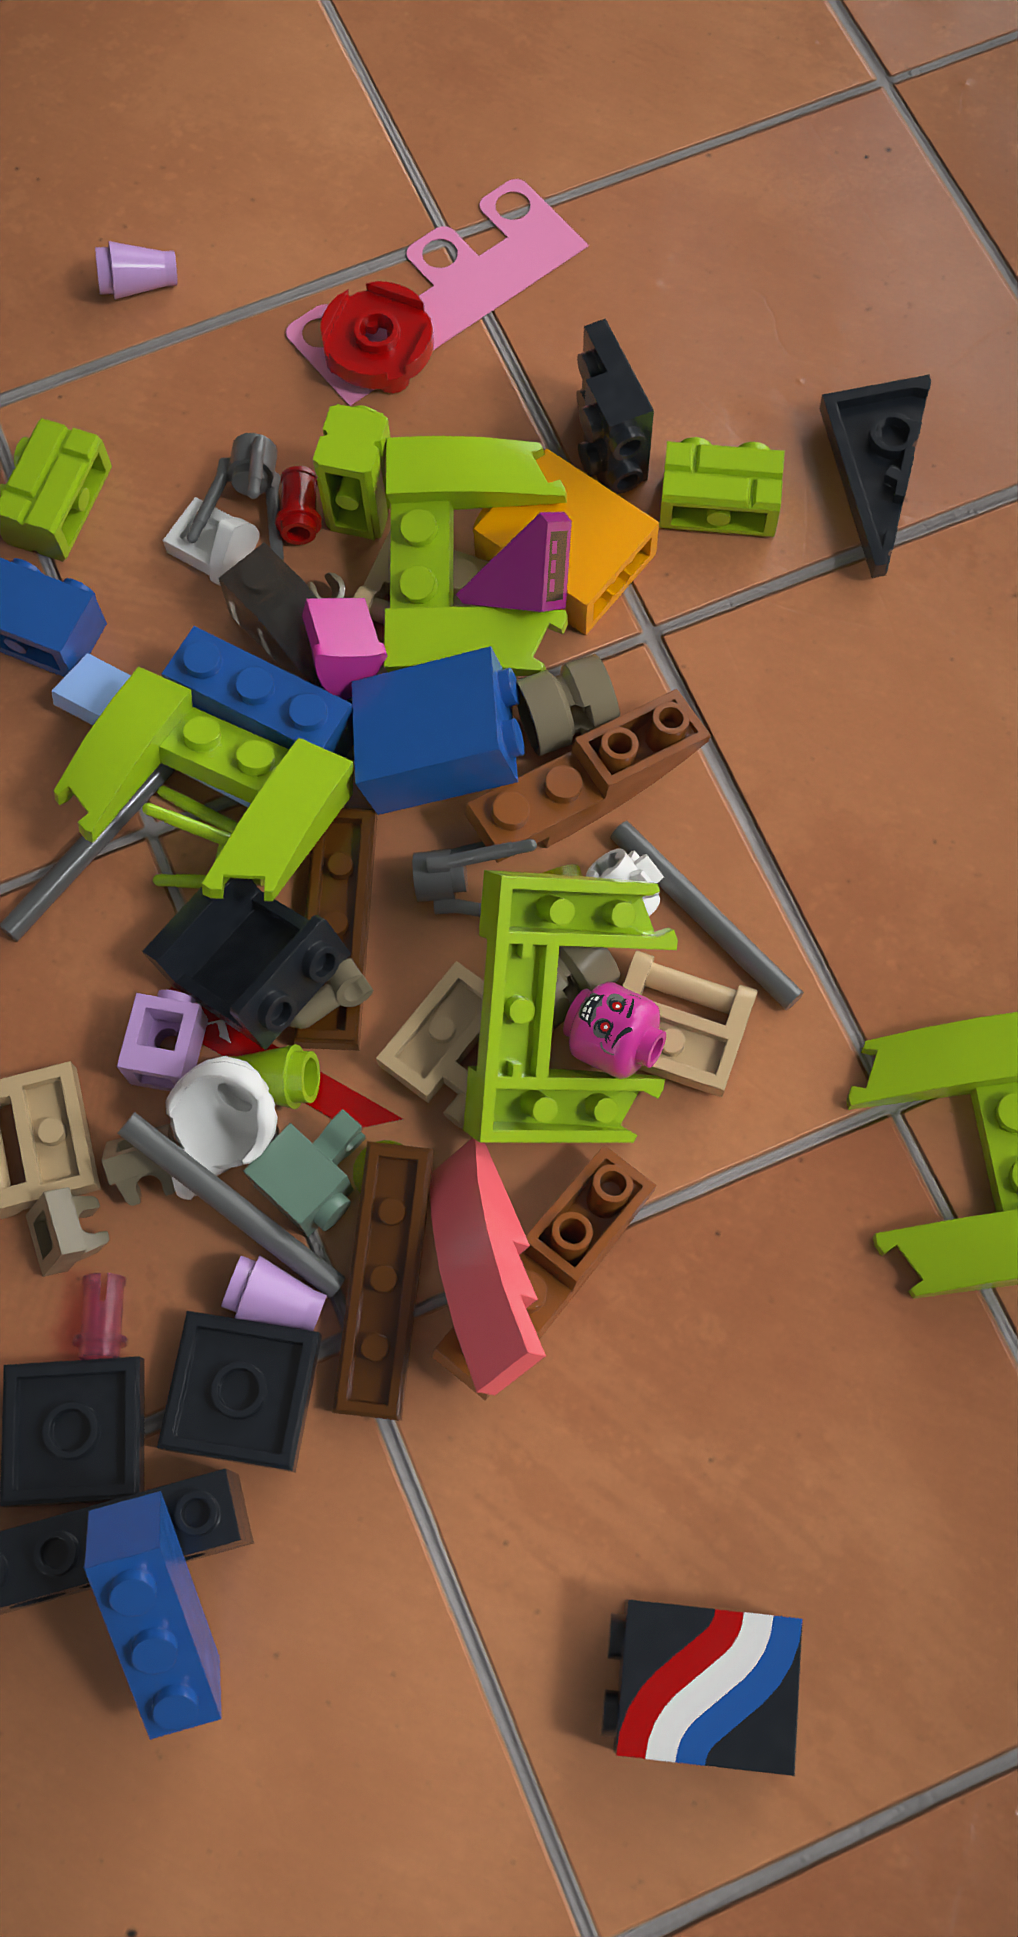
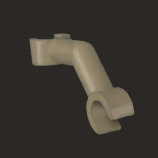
(344, 988)

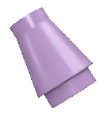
(133, 269)
(271, 1296)

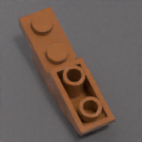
(592, 779)
(569, 1244)

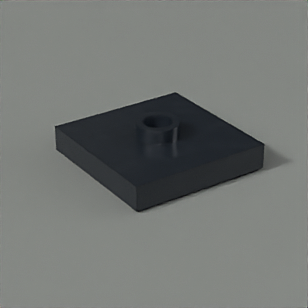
(240, 1391)
(72, 1431)

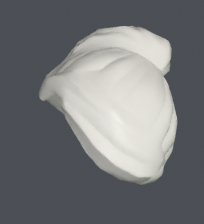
(221, 1115)

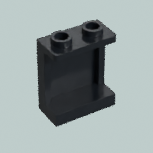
(247, 958)

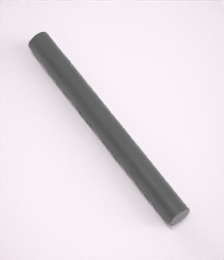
(76, 860)
(712, 919)
(231, 1205)

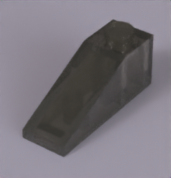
(269, 606)

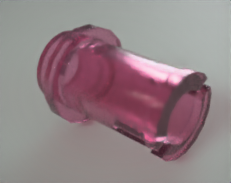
(101, 1320)

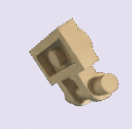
(438, 1039)

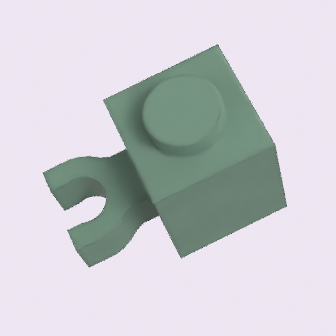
(304, 1175)

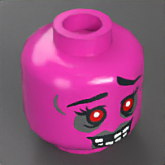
(614, 1030)

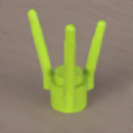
(192, 826)

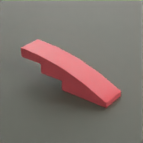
(482, 1269)

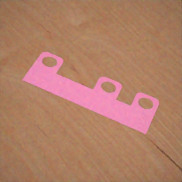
(473, 282)

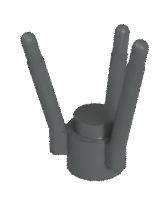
(251, 473)
(444, 873)

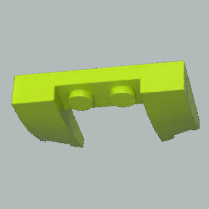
(425, 485)
(153, 722)
(943, 1062)
(511, 1088)

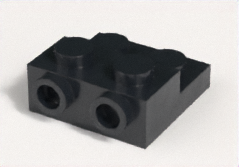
(612, 413)

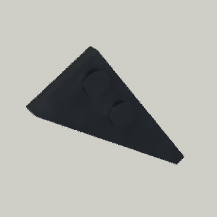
(874, 447)

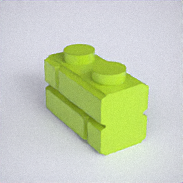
(353, 471)
(722, 487)
(52, 488)

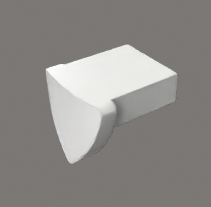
(219, 546)

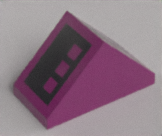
(528, 570)

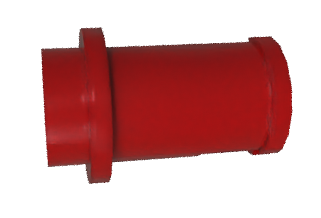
(298, 515)

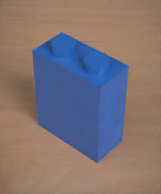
(435, 731)

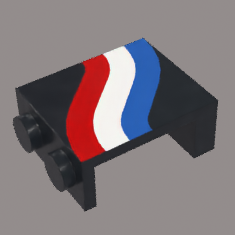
(704, 1687)

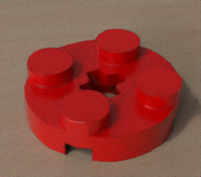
(384, 363)

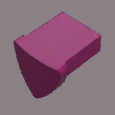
(342, 642)

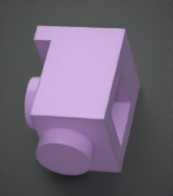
(149, 1024)

